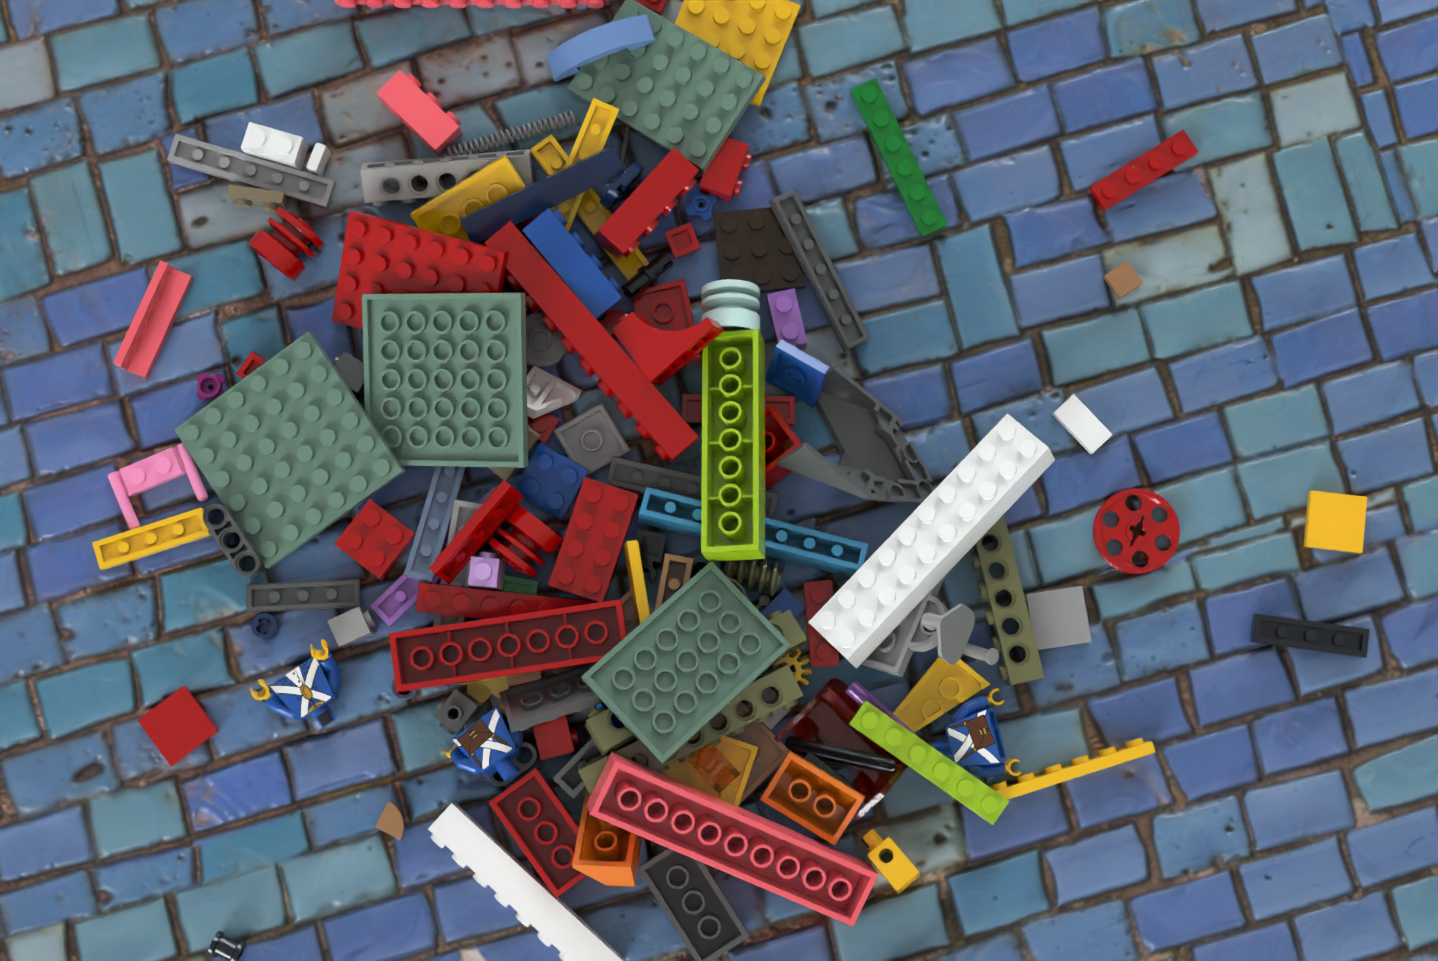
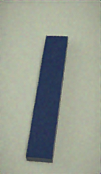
(543, 194)

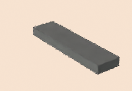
(303, 595)

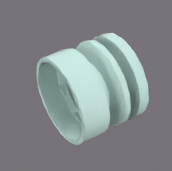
(732, 304)

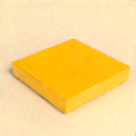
(1335, 521)

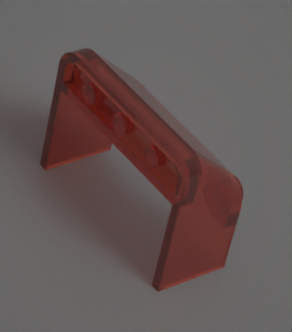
(829, 719)

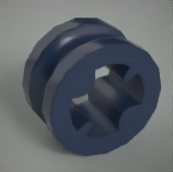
(256, 624)

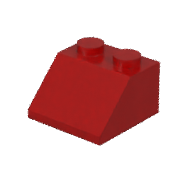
(779, 441)

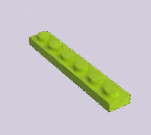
(929, 762)

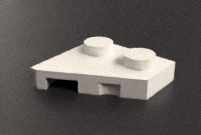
(547, 393)

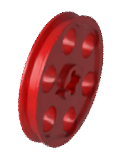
(1150, 529)

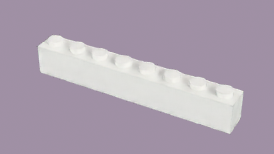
(519, 888)

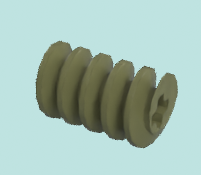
(755, 574)

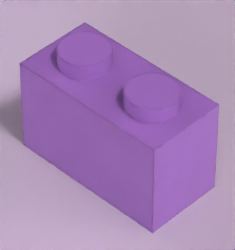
(786, 318)

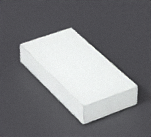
(1082, 424)

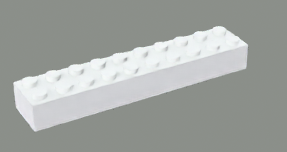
(932, 540)

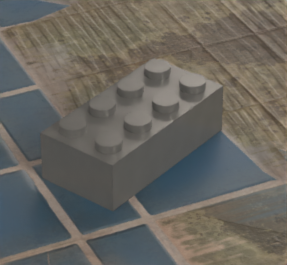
(694, 904)

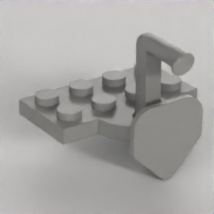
(949, 631)

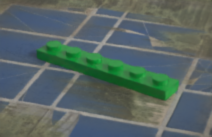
(898, 158)

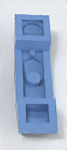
(599, 43)

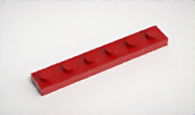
(485, 602)

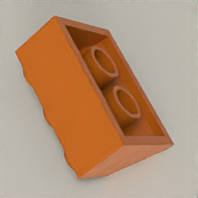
(812, 797)
(606, 851)

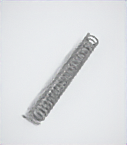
(513, 135)

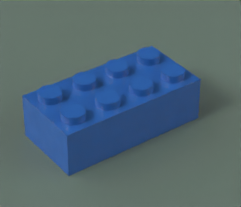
(571, 262)

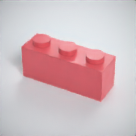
(420, 112)

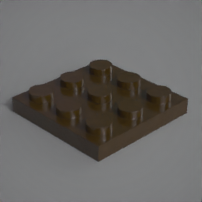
(756, 250)

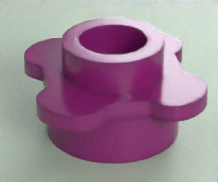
(203, 386)

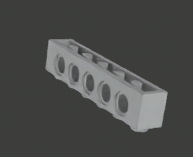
(375, 174)

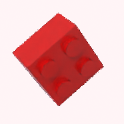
(376, 540)

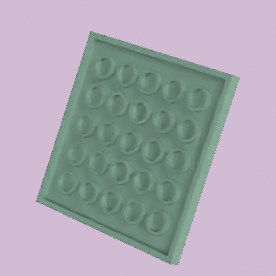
(448, 377)
(289, 450)

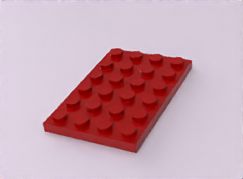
(405, 259)

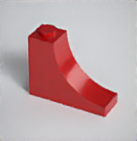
(660, 351)

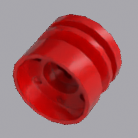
(286, 243)
(525, 541)

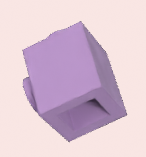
(486, 571)

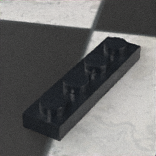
(1309, 635)

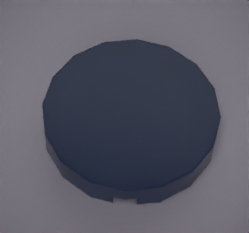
(619, 188)

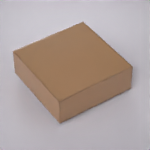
(1123, 280)

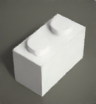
(274, 146)

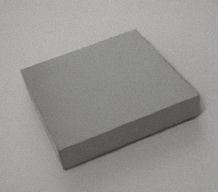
(592, 439)
(1058, 617)

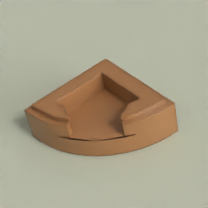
(391, 821)

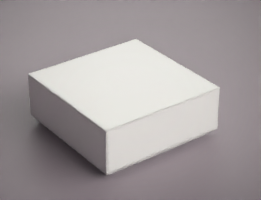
(318, 159)

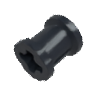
(226, 947)

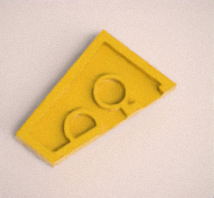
(937, 692)

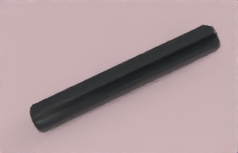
(842, 755)

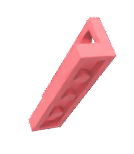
(153, 320)

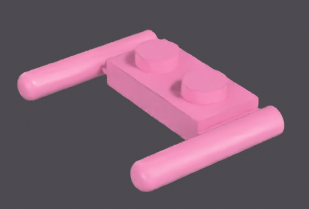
(152, 473)

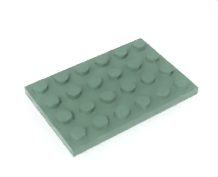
(672, 89)
(686, 662)

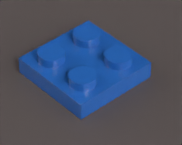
(797, 373)
(551, 480)

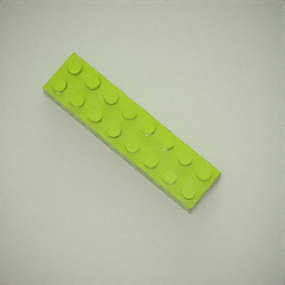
(733, 447)

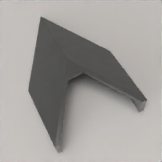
(874, 452)

